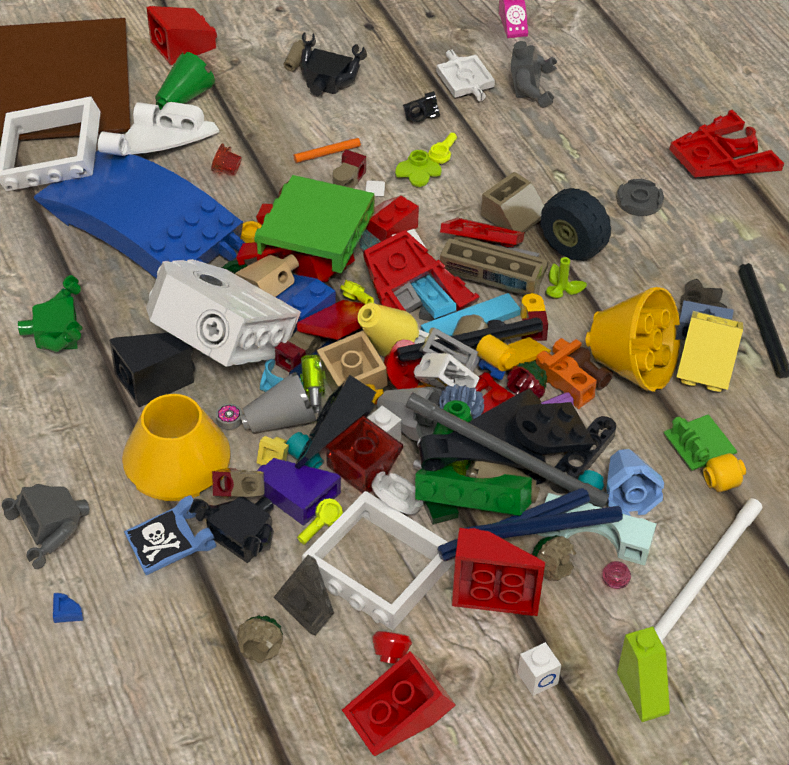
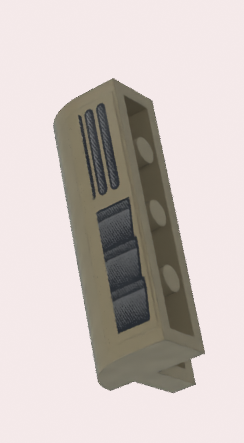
(493, 265)

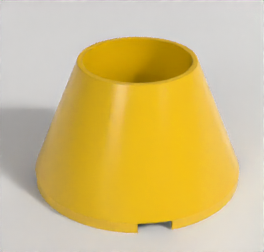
(173, 466)

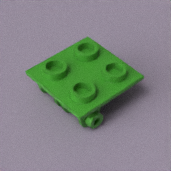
(698, 440)

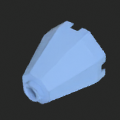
(633, 483)

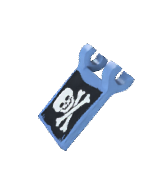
(167, 538)

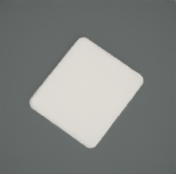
(375, 187)

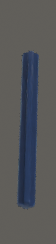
(556, 506)
(553, 522)

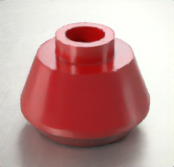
(390, 646)

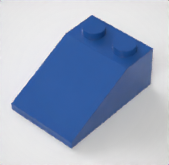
(308, 296)

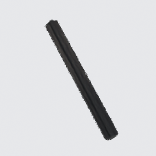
(764, 320)
(472, 339)

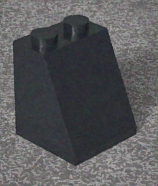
(152, 365)

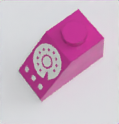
(513, 18)

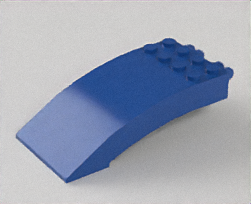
(145, 212)

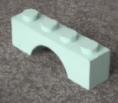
(630, 536)

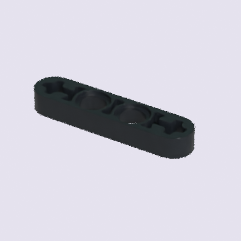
(587, 457)

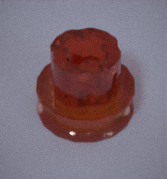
(226, 160)

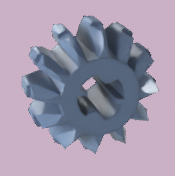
(470, 396)

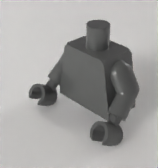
(527, 72)
(48, 515)

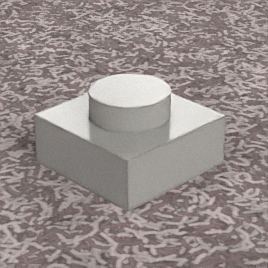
(408, 297)

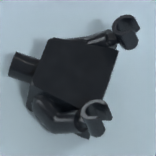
(328, 70)
(238, 524)

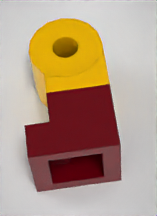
(534, 307)

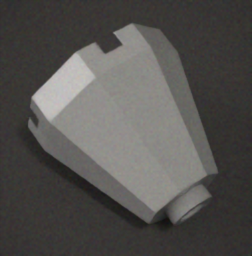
(412, 423)

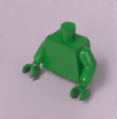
(55, 320)

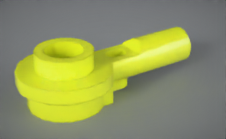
(440, 152)
(355, 291)
(326, 514)

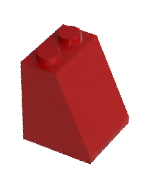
(179, 31)

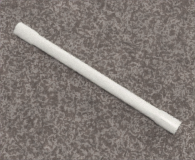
(743, 520)

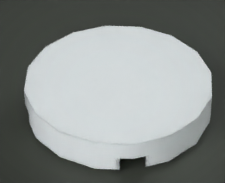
(396, 492)

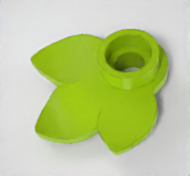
(418, 168)

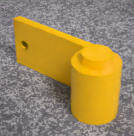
(506, 356)

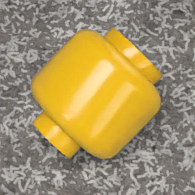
(724, 472)

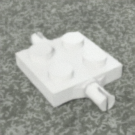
(465, 75)

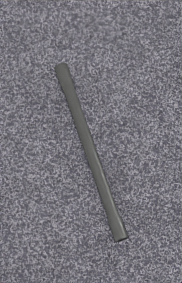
(430, 410)

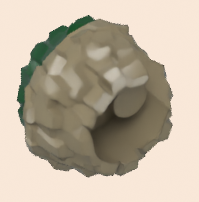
(554, 553)
(260, 638)

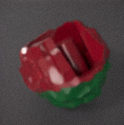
(527, 376)

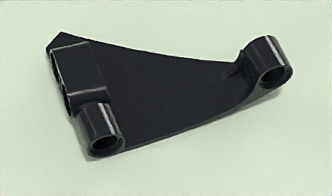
(443, 449)

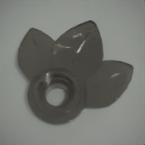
(696, 293)

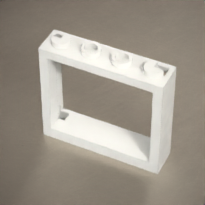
(46, 117)
(401, 528)

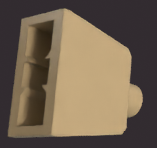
(270, 273)

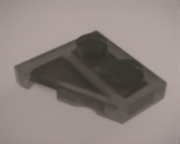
(306, 596)

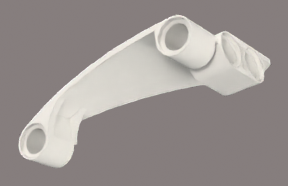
(158, 129)

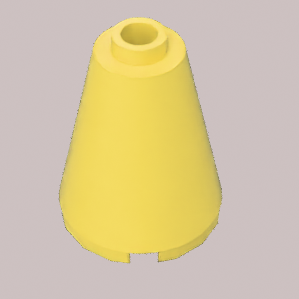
(386, 326)

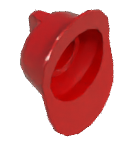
(401, 373)

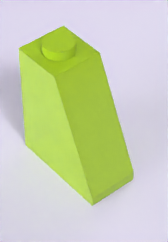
(644, 673)

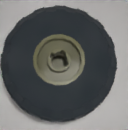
(575, 224)

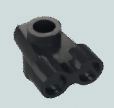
(427, 108)

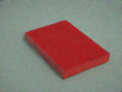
(333, 321)

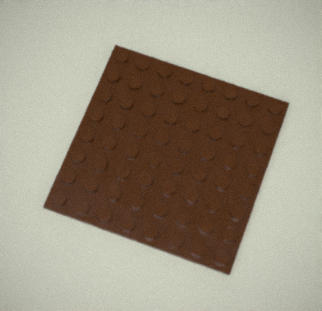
(62, 64)

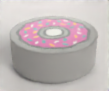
(228, 416)

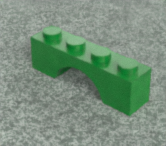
(498, 494)

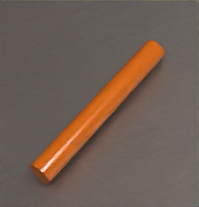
(326, 150)

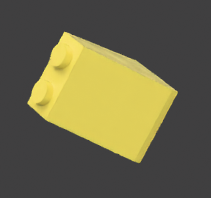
(710, 351)

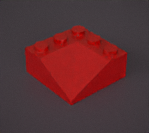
(495, 575)

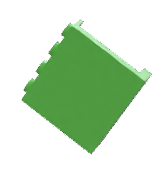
(317, 220)

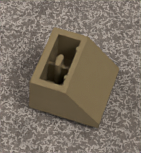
(512, 204)

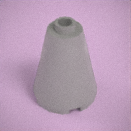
(279, 407)

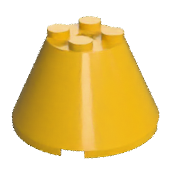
(638, 338)

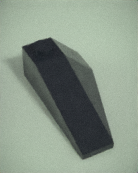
(340, 411)

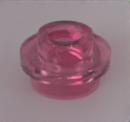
(616, 569)

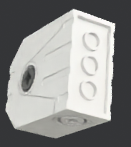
(219, 312)

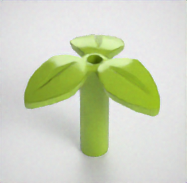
(559, 277)

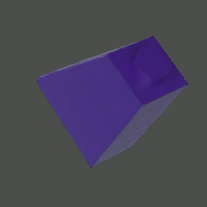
(297, 489)

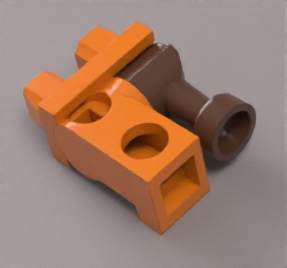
(573, 371)

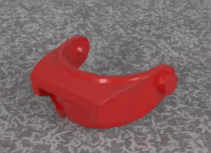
(748, 143)

